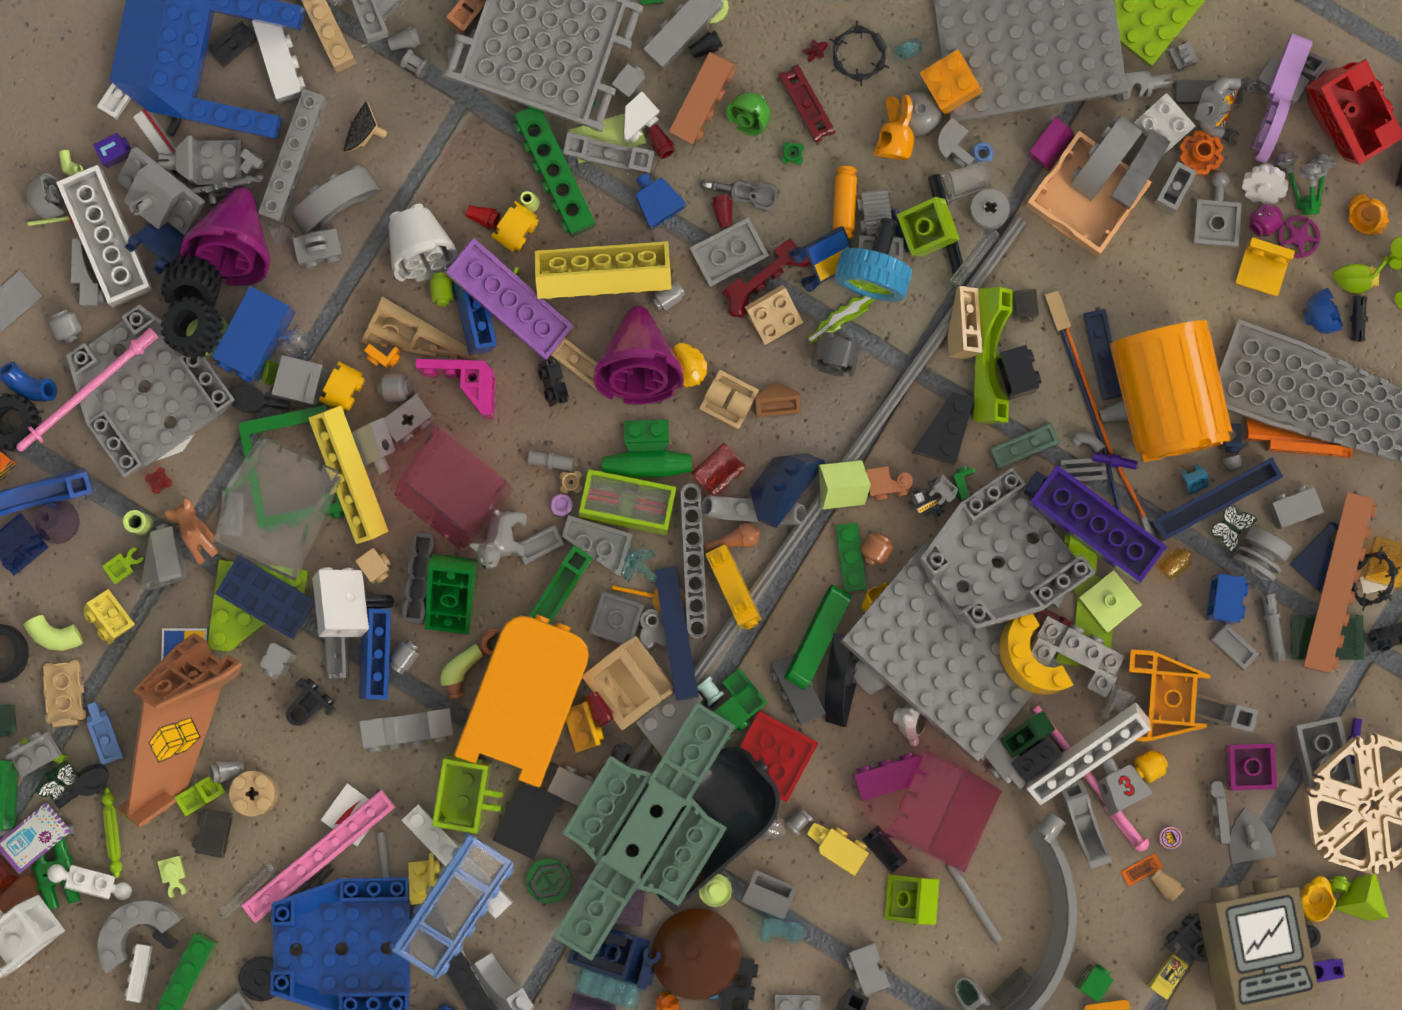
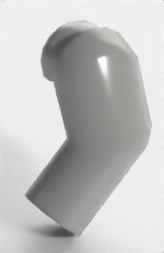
(1088, 438)

